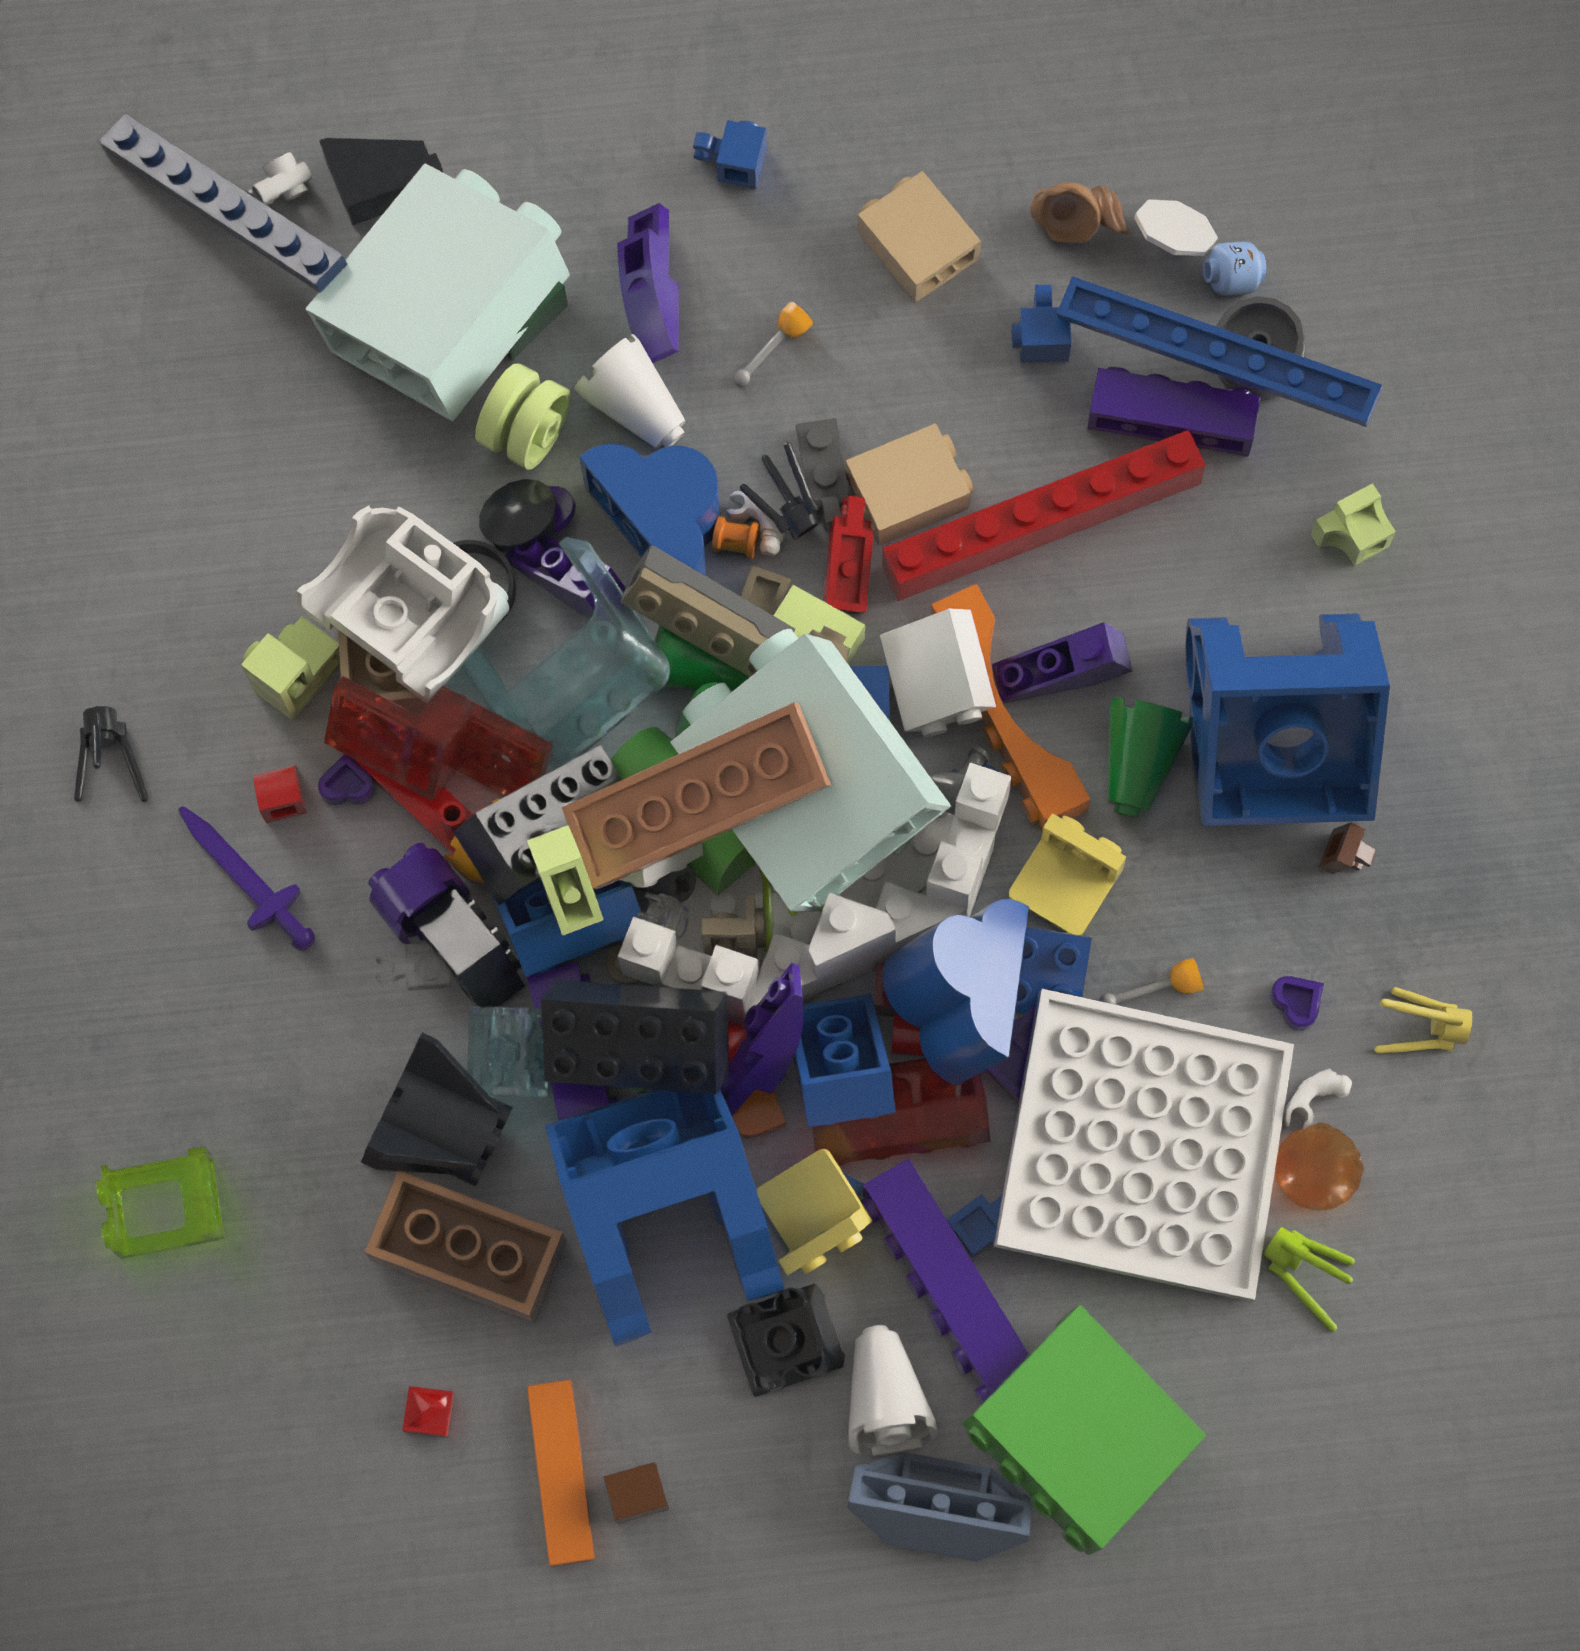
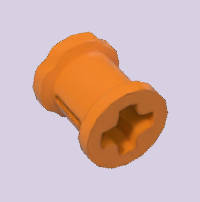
(735, 537)

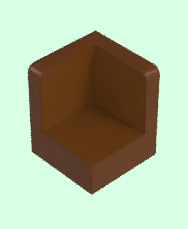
(636, 1493)

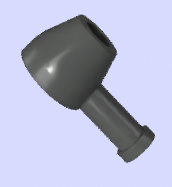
(951, 782)

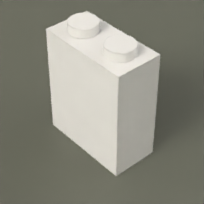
(938, 672)

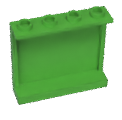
(1083, 1431)

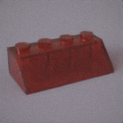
(927, 1118)

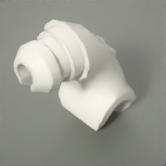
(769, 532)
(1322, 1083)

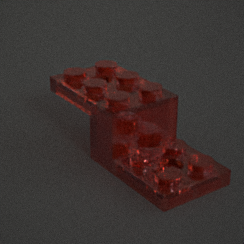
(436, 743)

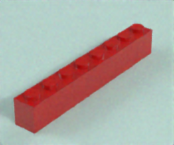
(1043, 515)

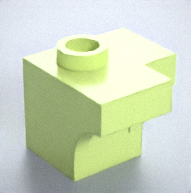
(1356, 526)

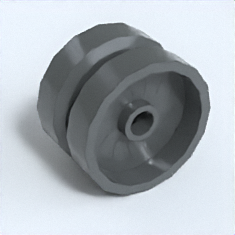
(1265, 322)

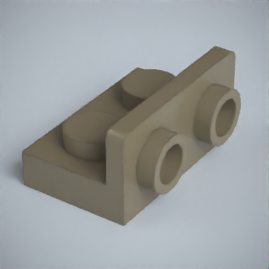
(736, 933)

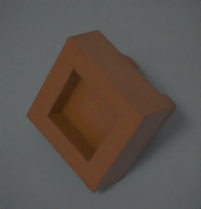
(1347, 850)

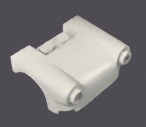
(406, 598)

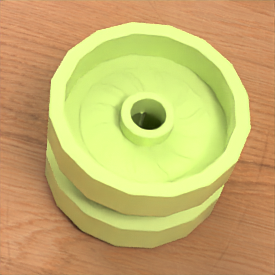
(523, 416)

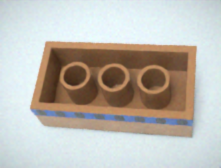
(465, 1246)

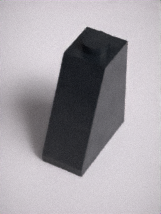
(373, 171)

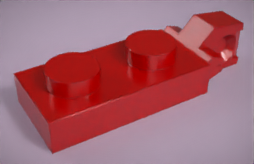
(849, 558)

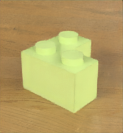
(292, 667)

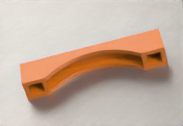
(1044, 779)

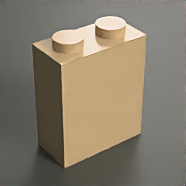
(918, 235)
(909, 483)

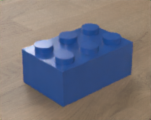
(537, 935)
(843, 1062)

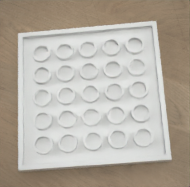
(1145, 1145)

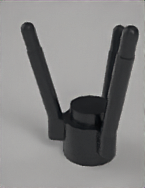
(798, 514)
(100, 732)

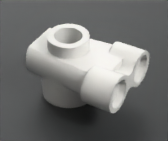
(284, 179)

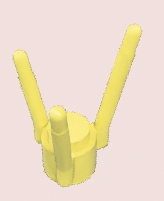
(1447, 1022)

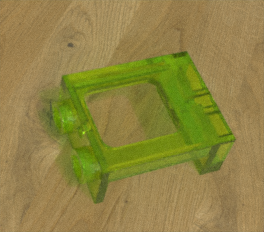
(199, 1198)

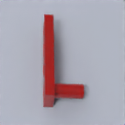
(436, 816)

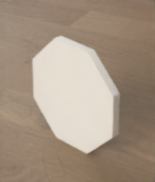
(1175, 228)

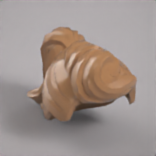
(1075, 212)

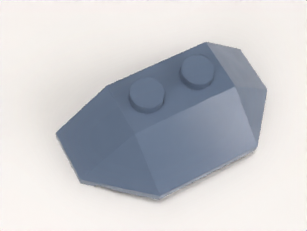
(940, 1506)

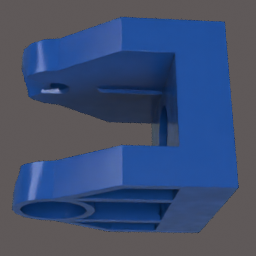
(1249, 699)
(645, 1158)

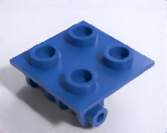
(1051, 963)

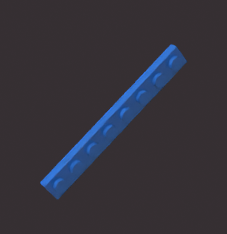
(1220, 351)

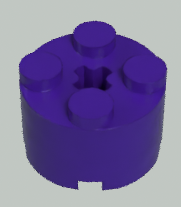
(413, 887)

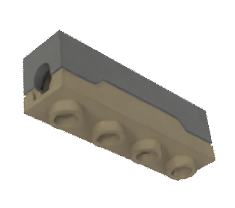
(699, 609)

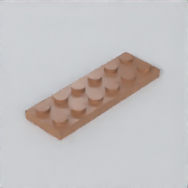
(696, 795)

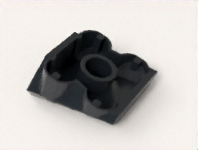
(786, 1339)

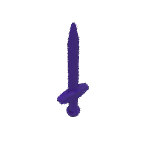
(270, 905)

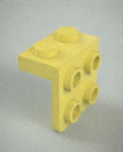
(1068, 875)
(813, 1211)

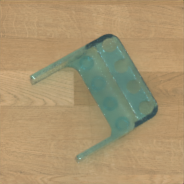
(589, 679)

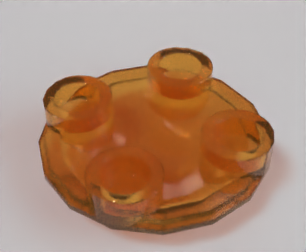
(1318, 1167)

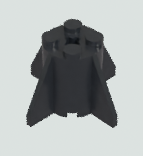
(437, 1119)

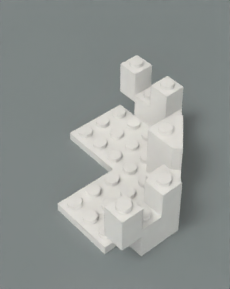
(857, 929)

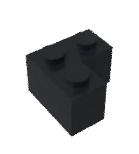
(470, 950)

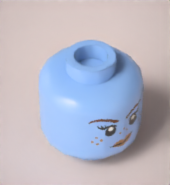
(1234, 268)

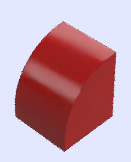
(279, 794)

